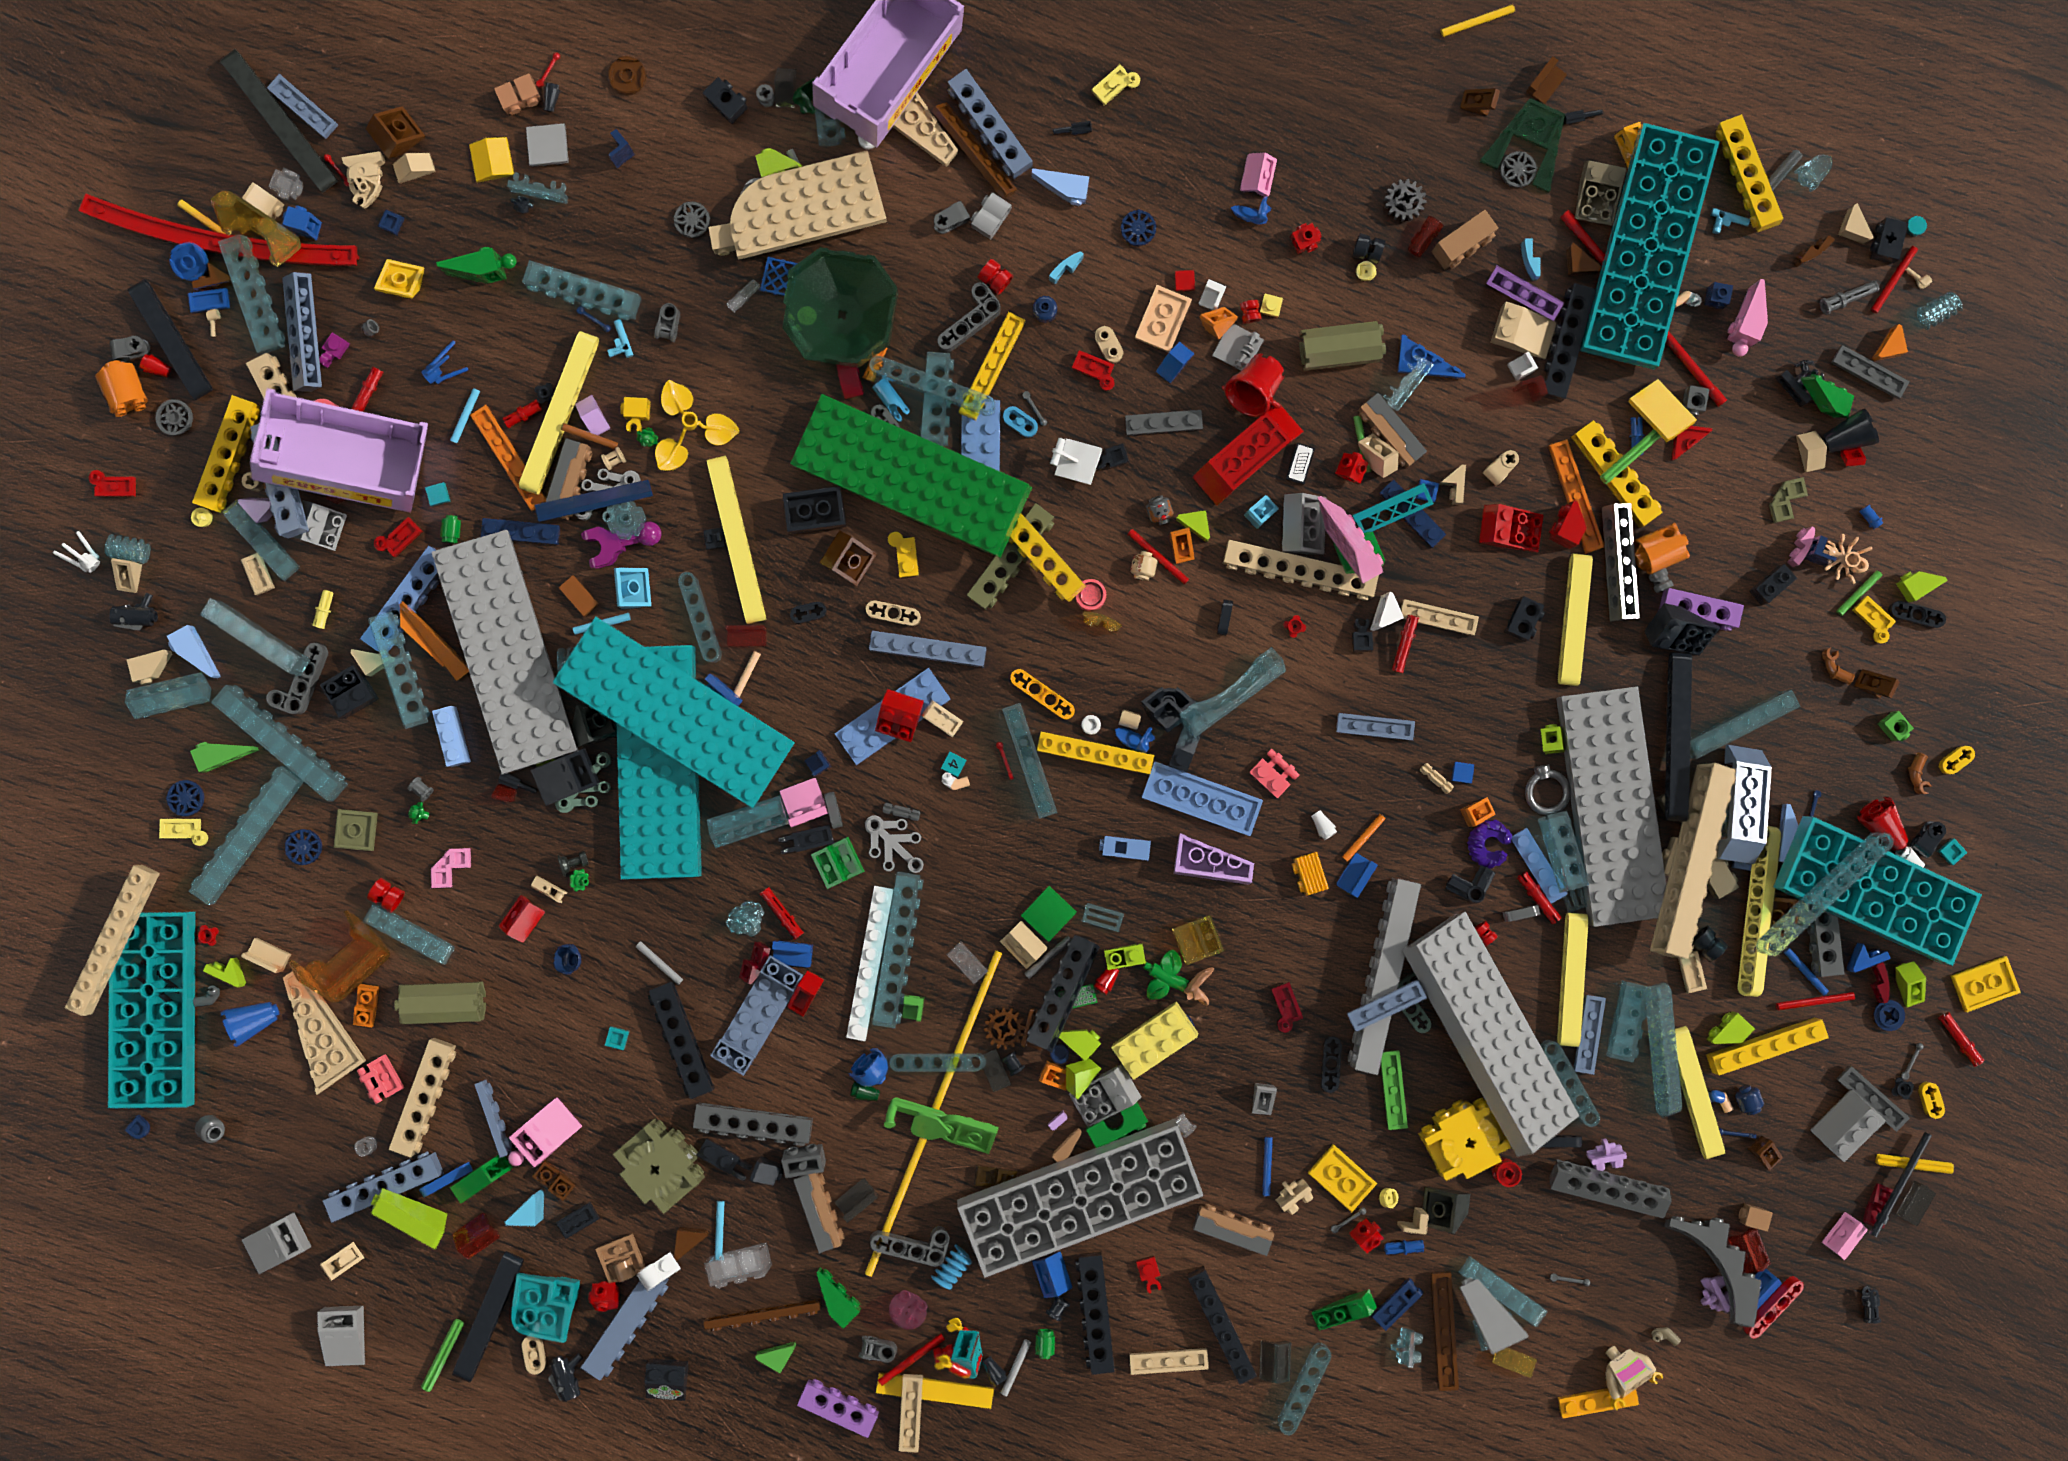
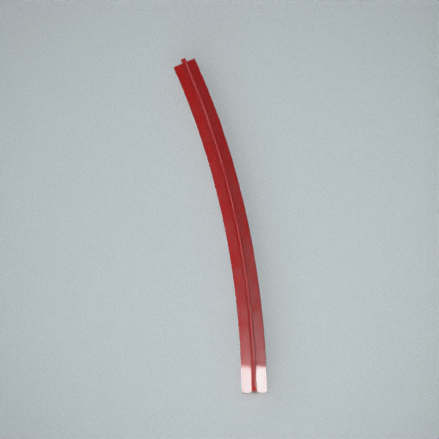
(208, 240)

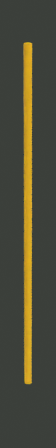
(936, 1105)

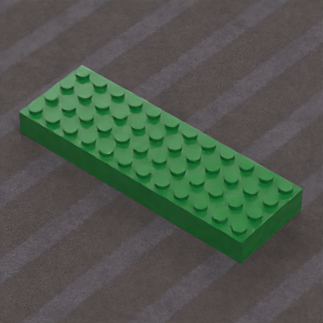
(911, 475)

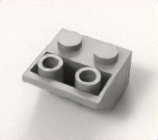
(323, 524)

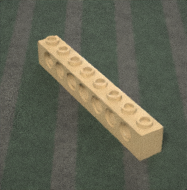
(1291, 561)
(112, 940)

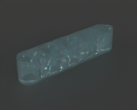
(261, 541)
(693, 610)
(409, 934)
(928, 1062)
(1577, 1088)
(1504, 1292)
(1300, 1397)

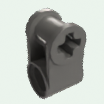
(954, 217)
(667, 324)
(129, 348)
(876, 1349)

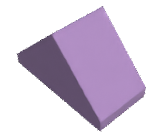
(592, 416)
(257, 508)

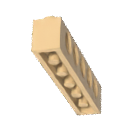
(261, 367)
(401, 1142)

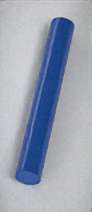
(1805, 970)
(1267, 1166)

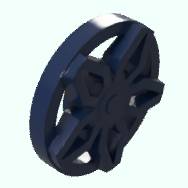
(185, 798)

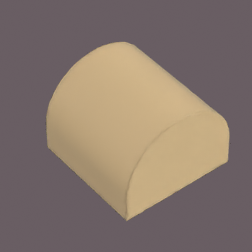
(1130, 719)

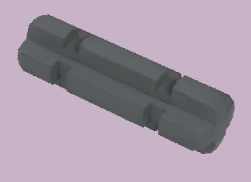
(901, 811)

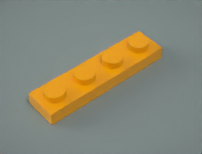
(1592, 1402)

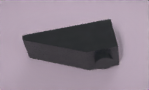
(1184, 750)

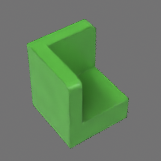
(913, 1007)

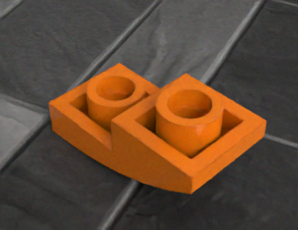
(366, 1005)

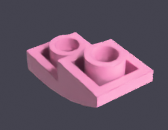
(1804, 542)

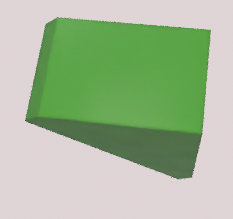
(776, 1356)

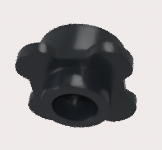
(521, 204)
(540, 392)
(1908, 1088)

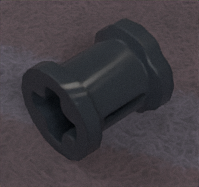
(1012, 1063)
(1057, 1308)

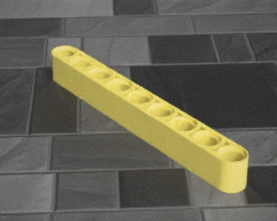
(558, 413)
(736, 539)
(1754, 919)

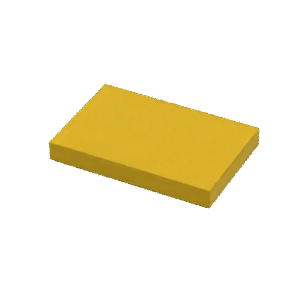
(1662, 410)
(1985, 984)
(1342, 1178)

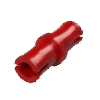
(522, 413)

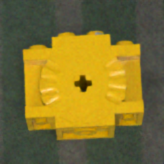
(1464, 1139)

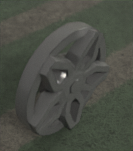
(1518, 169)
(692, 219)
(174, 417)

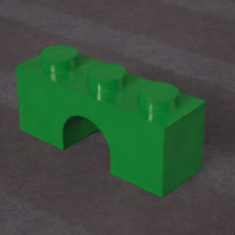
(1132, 1119)

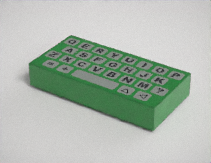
(1085, 997)

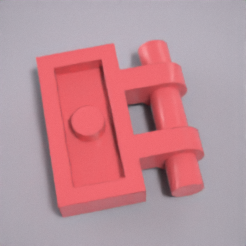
(1270, 777)
(385, 1076)

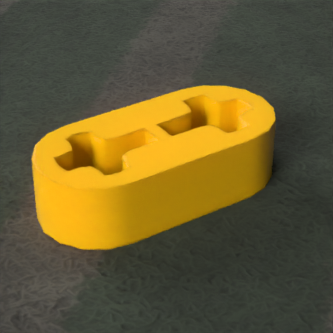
(1959, 763)
(1935, 1098)

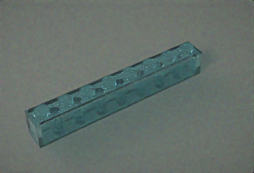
(279, 742)
(246, 835)

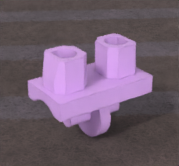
(1606, 1153)
(1713, 1295)

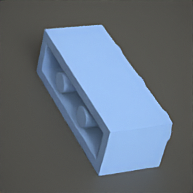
(451, 736)

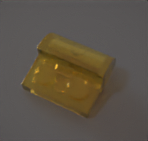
(1198, 939)

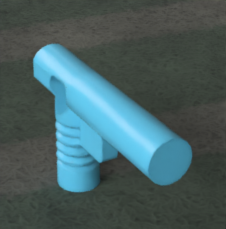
(1726, 220)
(621, 341)

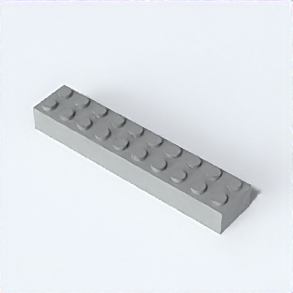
(1385, 970)

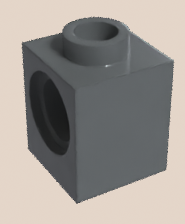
(1700, 394)

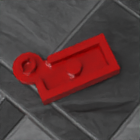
(1095, 368)
(112, 485)
(398, 538)

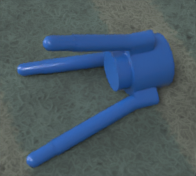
(432, 371)

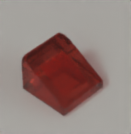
(504, 793)

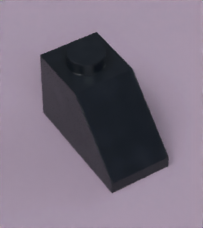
(767, 1171)

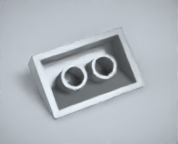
(1303, 525)
(1848, 1125)

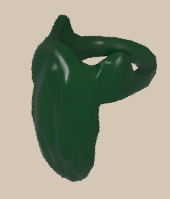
(804, 96)

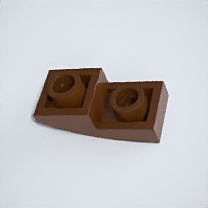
(1812, 252)
(554, 1180)

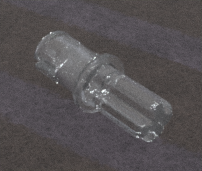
(743, 295)

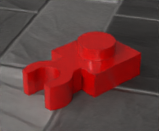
(1148, 1271)

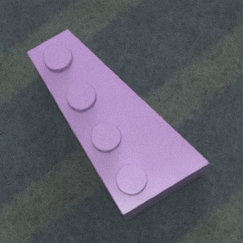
(1203, 861)

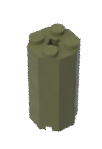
(1341, 345)
(441, 1002)

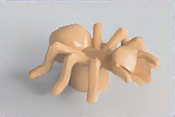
(1848, 560)

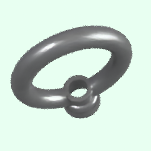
(1544, 772)

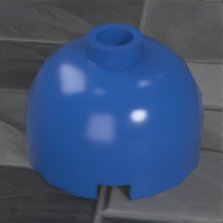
(870, 1069)

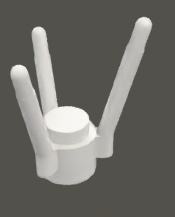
(88, 562)

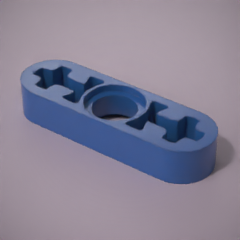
(446, 1179)

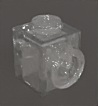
(286, 184)

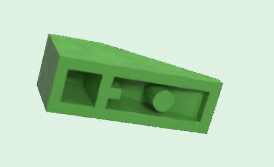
(215, 755)

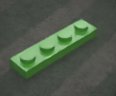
(1393, 1090)

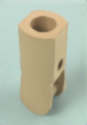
(546, 888)

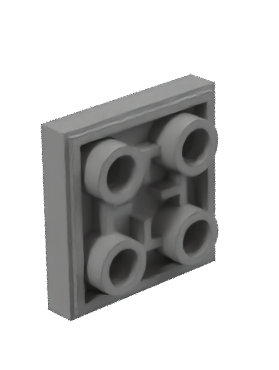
(547, 145)

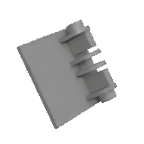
(1238, 347)

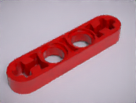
(1789, 1291)

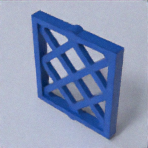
(774, 269)

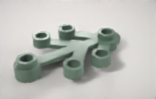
(584, 802)

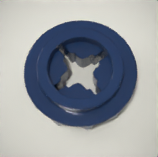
(1897, 1013)

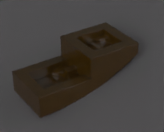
(992, 1176)

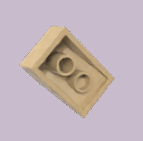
(1523, 330)

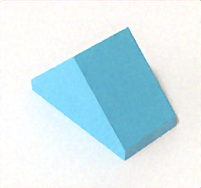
(1261, 511)

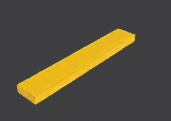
(995, 360)
(943, 1391)

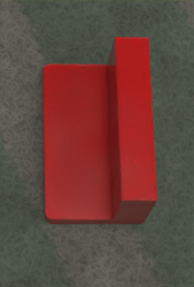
(521, 919)

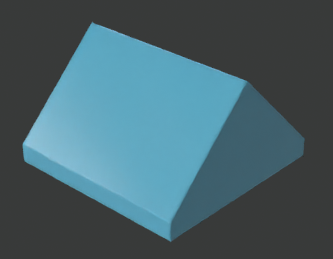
(632, 587)
(530, 1212)

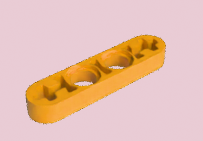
(1044, 691)

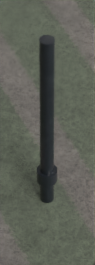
(1882, 1218)

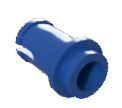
(1871, 517)

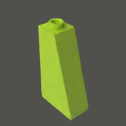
(410, 1216)

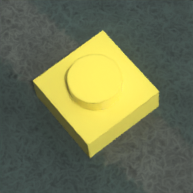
(1271, 305)

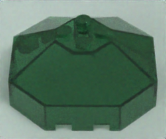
(832, 283)

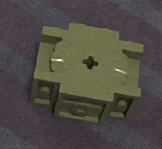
(671, 1153)

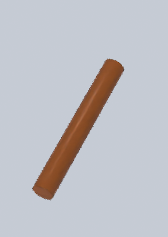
(589, 436)

